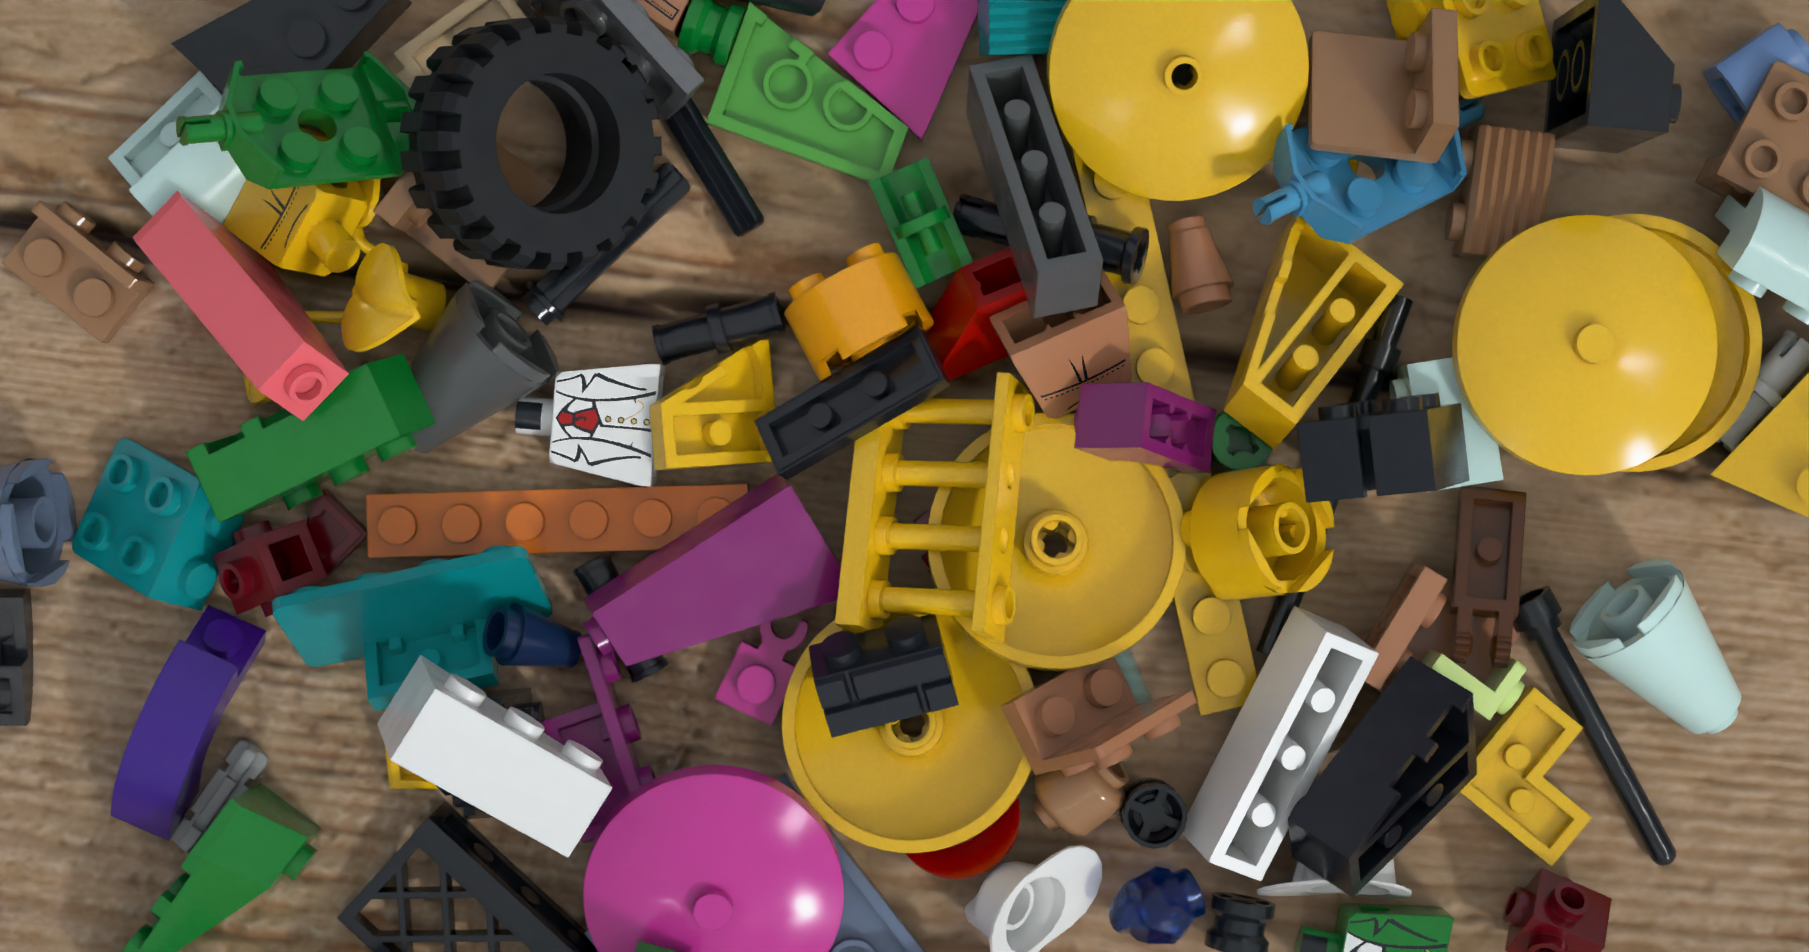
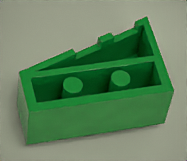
(289, 458)

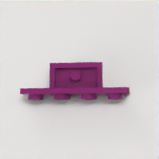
(606, 731)

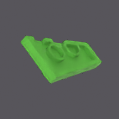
(801, 106)

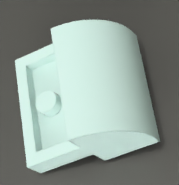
(160, 165)
(1768, 248)

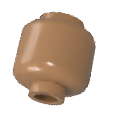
(1080, 800)

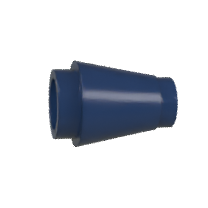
(529, 639)

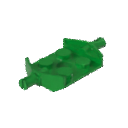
(263, 114)

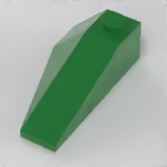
(236, 860)

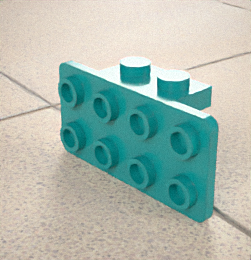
(412, 613)

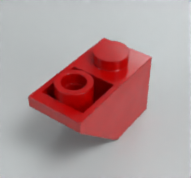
(961, 316)

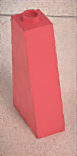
(242, 305)

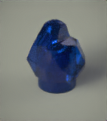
(1157, 906)

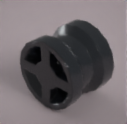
(1239, 923)

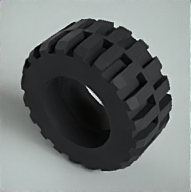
(605, 132)

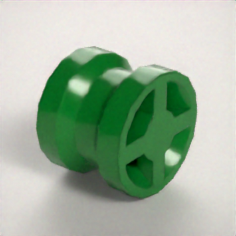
(711, 29)
(1237, 439)

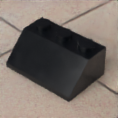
(1609, 81)

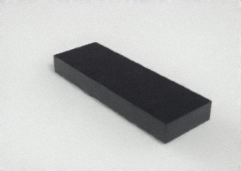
(852, 402)

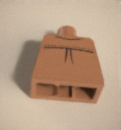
(1068, 348)

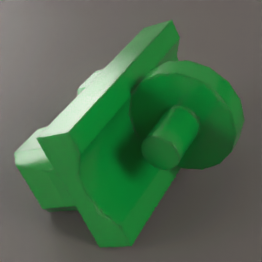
(921, 222)

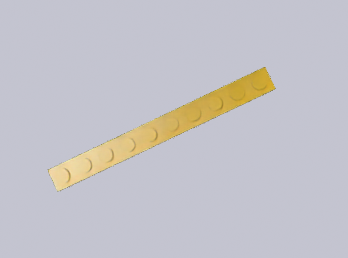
(1209, 627)

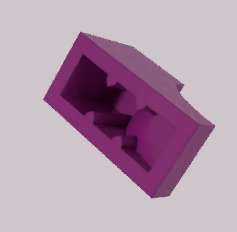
(1144, 426)

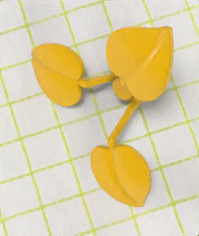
(383, 296)

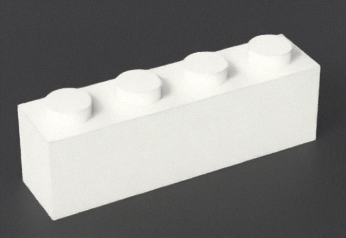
(1278, 743)

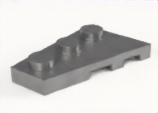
(665, 67)

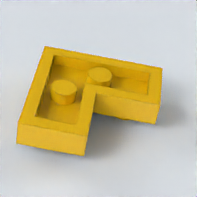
(1512, 771)

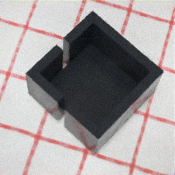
(1395, 451)

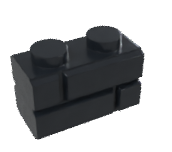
(882, 674)

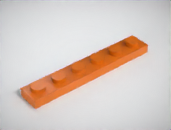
(539, 519)

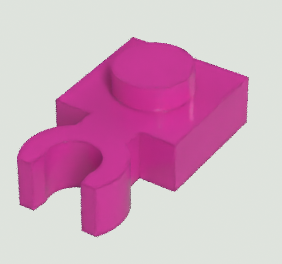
(760, 675)

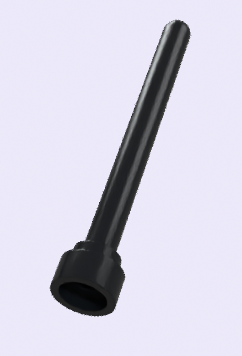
(1539, 622)

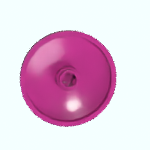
(714, 867)

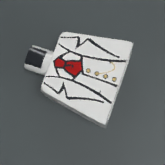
(599, 421)

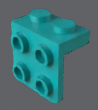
(154, 527)

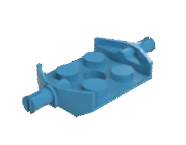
(1349, 206)

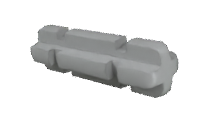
(245, 762)

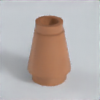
(1197, 269)

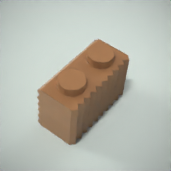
(1502, 188)

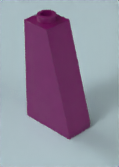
(720, 577)

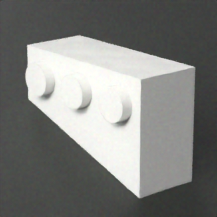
(493, 757)

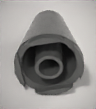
(477, 363)

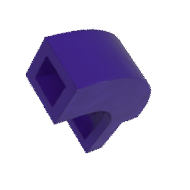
(178, 722)

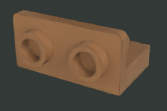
(78, 271)

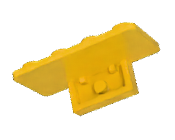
(1499, 41)

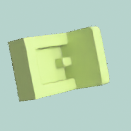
(1497, 692)

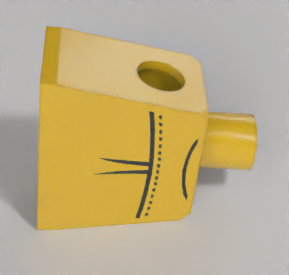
(303, 225)

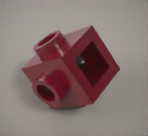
(268, 565)
(1556, 916)

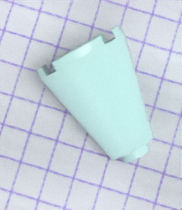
(1659, 646)

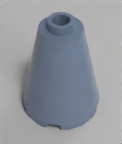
(34, 523)

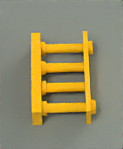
(875, 534)

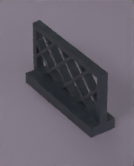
(482, 875)

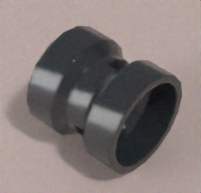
(1160, 820)

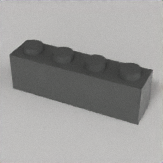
(1033, 186)

